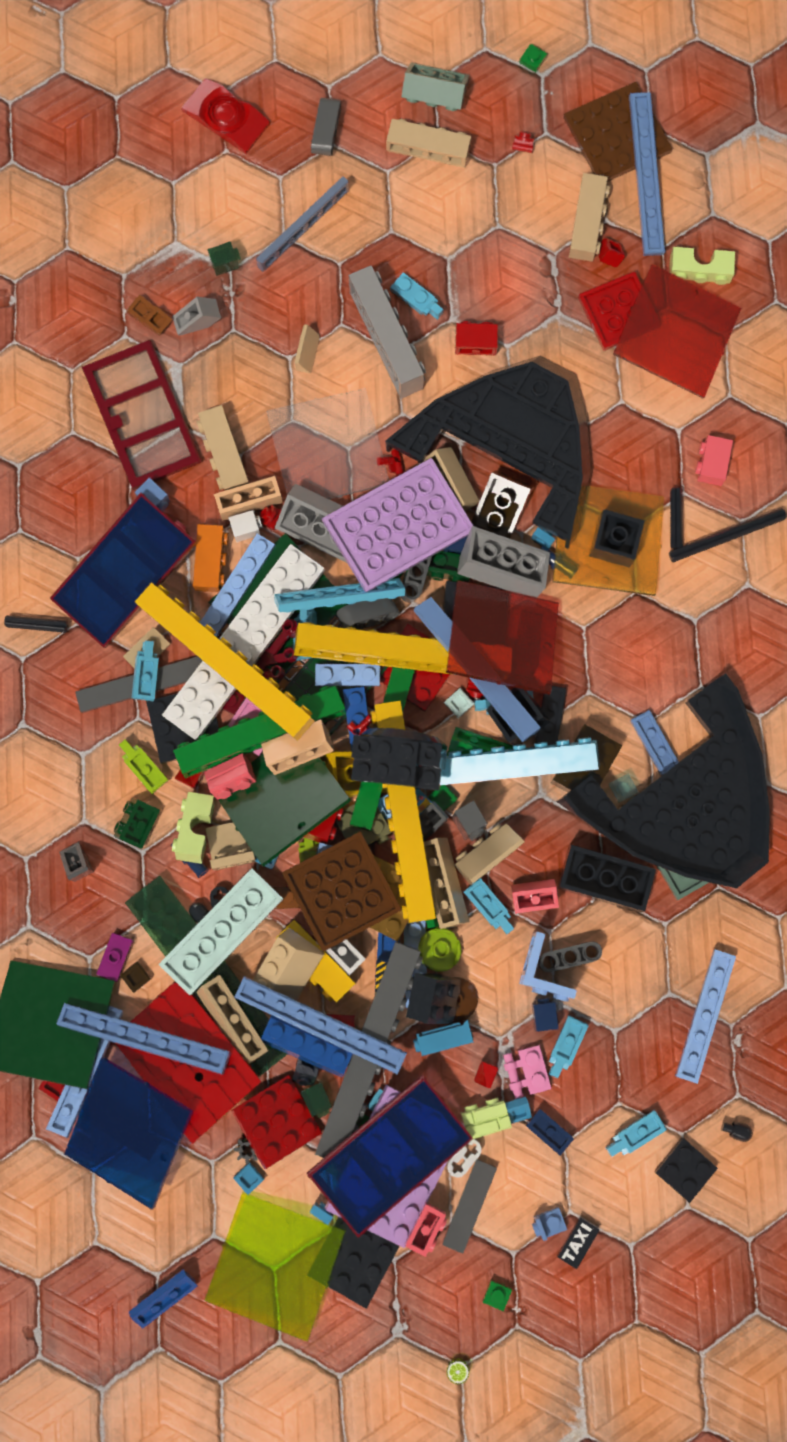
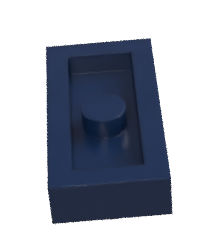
(549, 1132)

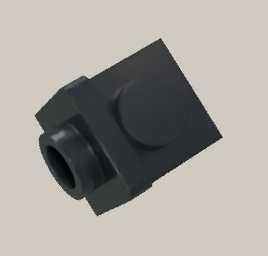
(305, 1073)

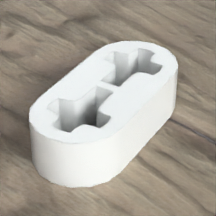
(467, 1163)

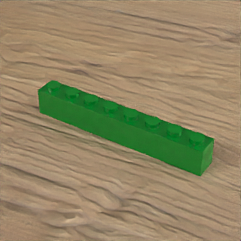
(251, 733)

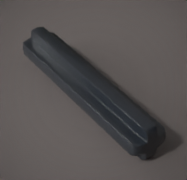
(676, 518)
(35, 623)

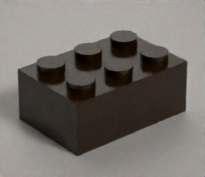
(607, 750)

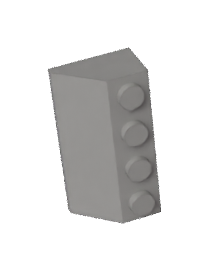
(303, 517)
(504, 563)

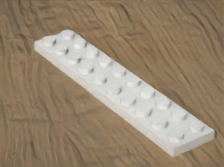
(250, 634)

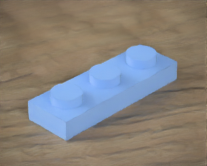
(347, 675)

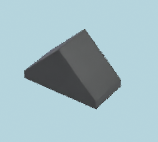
(432, 820)
(75, 862)

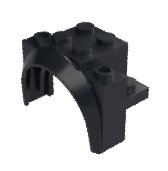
(394, 758)

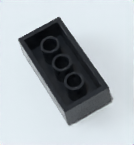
(606, 878)

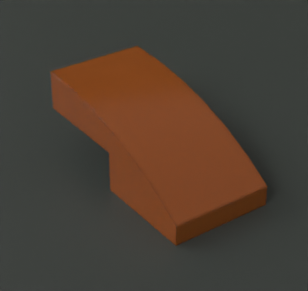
(148, 315)

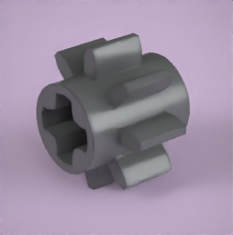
(248, 1156)

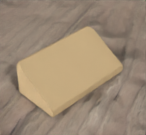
(306, 350)
(160, 645)

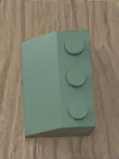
(435, 86)

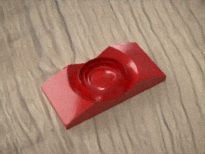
(226, 115)

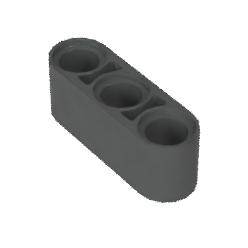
(326, 126)
(415, 582)
(367, 613)
(580, 956)

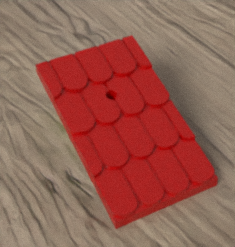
(216, 1094)

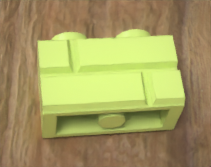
(486, 1119)

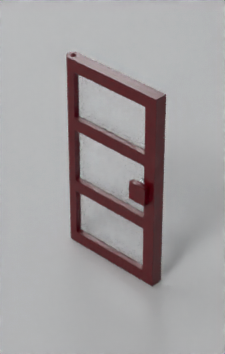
(141, 414)

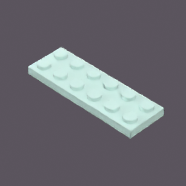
(220, 932)

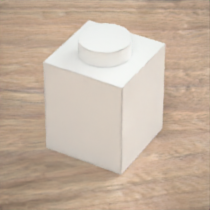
(245, 525)

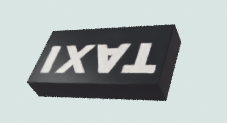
(578, 1243)

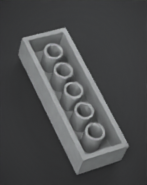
(386, 331)

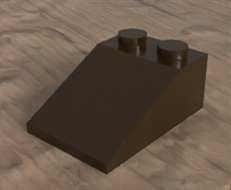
(502, 504)

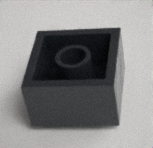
(616, 538)
(433, 998)

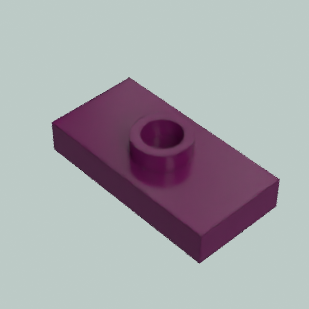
(114, 957)

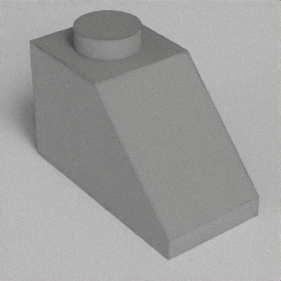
(196, 315)

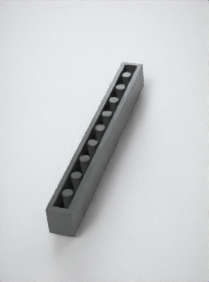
(379, 1024)

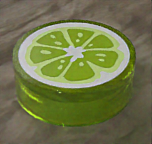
(457, 1371)

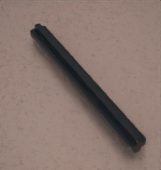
(727, 535)

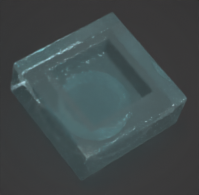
(623, 788)

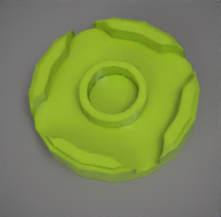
(439, 949)

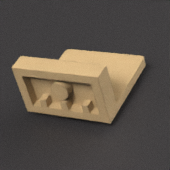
(228, 847)

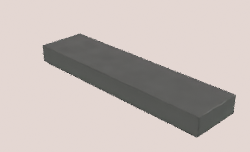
(469, 1206)

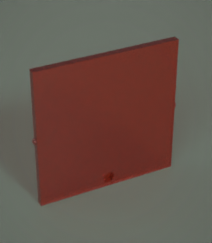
(677, 331)
(503, 637)

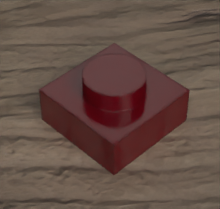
(234, 703)

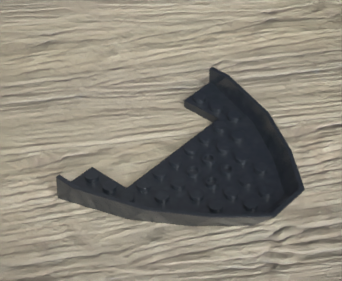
(524, 417)
(706, 811)

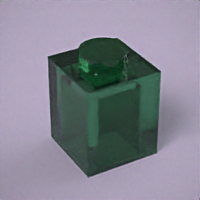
(224, 258)
(317, 1100)

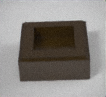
(135, 977)

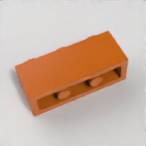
(210, 558)

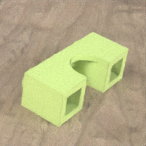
(718, 270)
(196, 809)

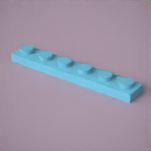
(336, 595)

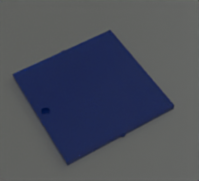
(128, 1132)

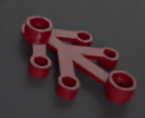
(269, 656)

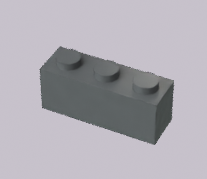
(469, 821)

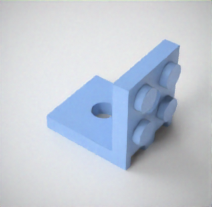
(540, 986)

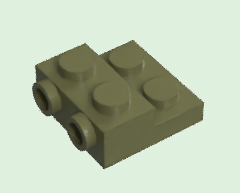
(378, 832)

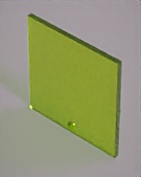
(275, 1266)

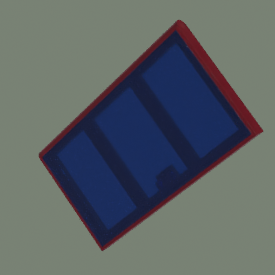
(133, 553)
(389, 1156)

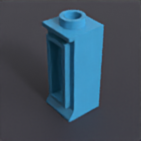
(443, 1038)

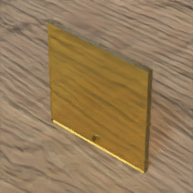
(577, 568)

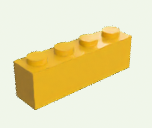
(328, 972)

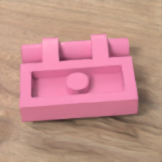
(533, 1069)

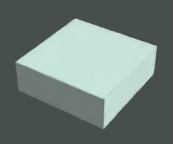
(459, 703)

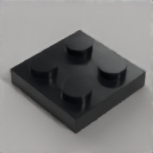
(685, 1170)

